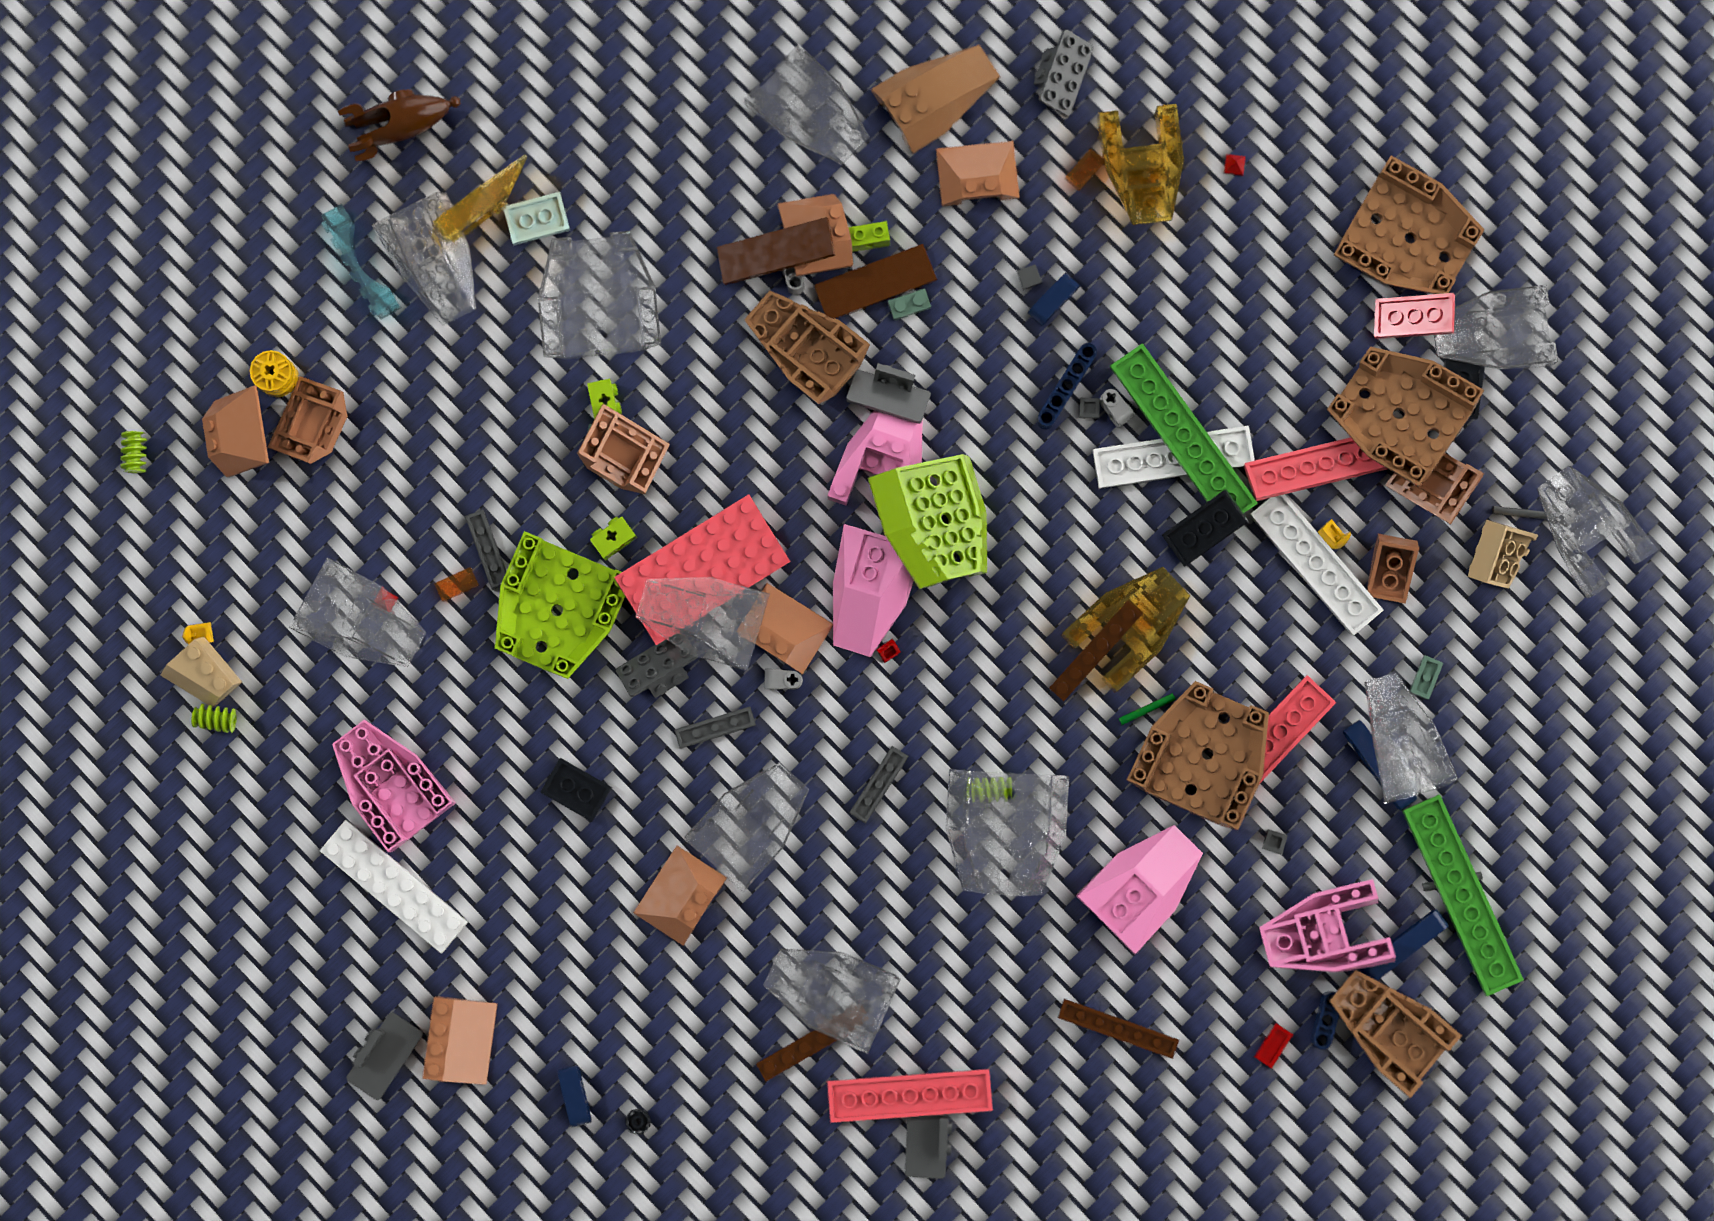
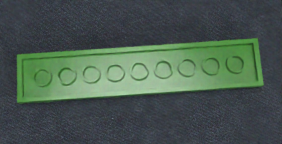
(1179, 428)
(1462, 895)

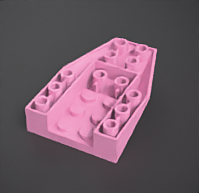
(867, 590)
(389, 785)
(1142, 886)

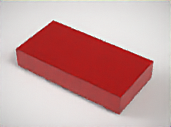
(1273, 1045)

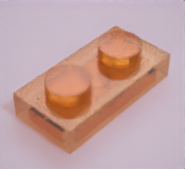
(1084, 169)
(456, 584)

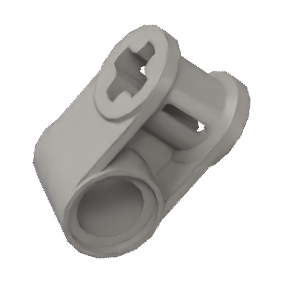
(790, 276)
(1118, 409)
(778, 679)

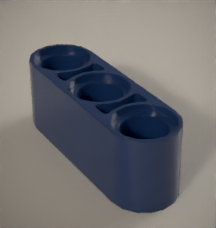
(1053, 299)
(1318, 1028)
(574, 1096)

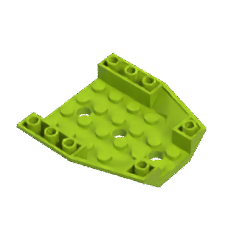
(913, 523)
(536, 584)

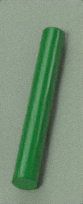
(1146, 709)

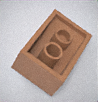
(1392, 568)

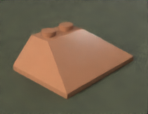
(977, 172)
(815, 208)
(310, 421)
(236, 433)
(622, 451)
(1443, 491)
(791, 630)
(680, 895)

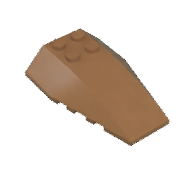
(935, 94)
(807, 345)
(1393, 1030)

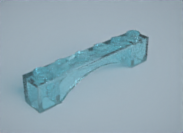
(342, 229)

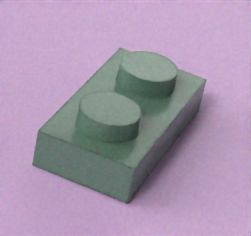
(909, 304)
(1426, 677)

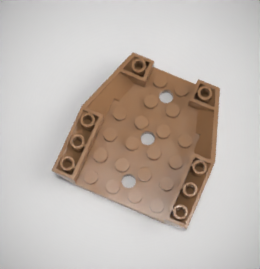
(1415, 206)
(1425, 394)
(1174, 758)

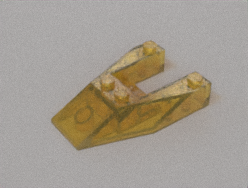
(1144, 175)
(479, 204)
(1160, 601)

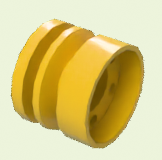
(283, 379)

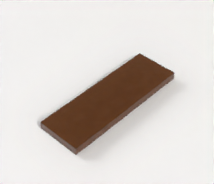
(776, 251)
(875, 282)

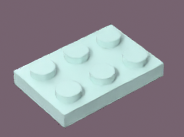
(536, 218)

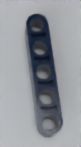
(1070, 377)
(1362, 743)
(1410, 941)

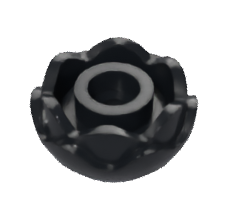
(633, 1116)

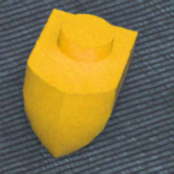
(1333, 535)
(197, 631)

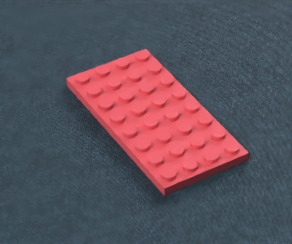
(728, 547)

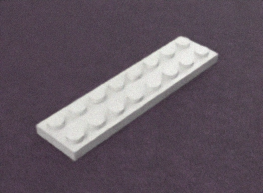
(1154, 461)
(1316, 563)
(394, 886)

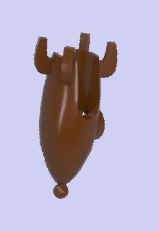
(407, 118)

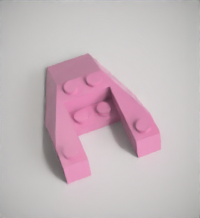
(876, 447)
(1314, 935)

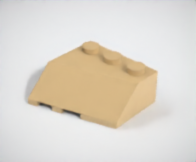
(1499, 553)
(202, 672)

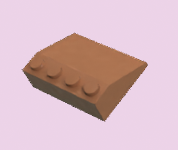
(460, 1040)

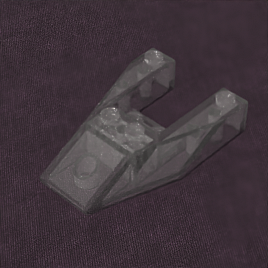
(1583, 516)

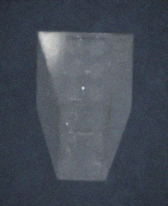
(809, 108)
(431, 268)
(1501, 330)
(705, 617)
(357, 618)
(1405, 741)
(750, 824)
(833, 993)

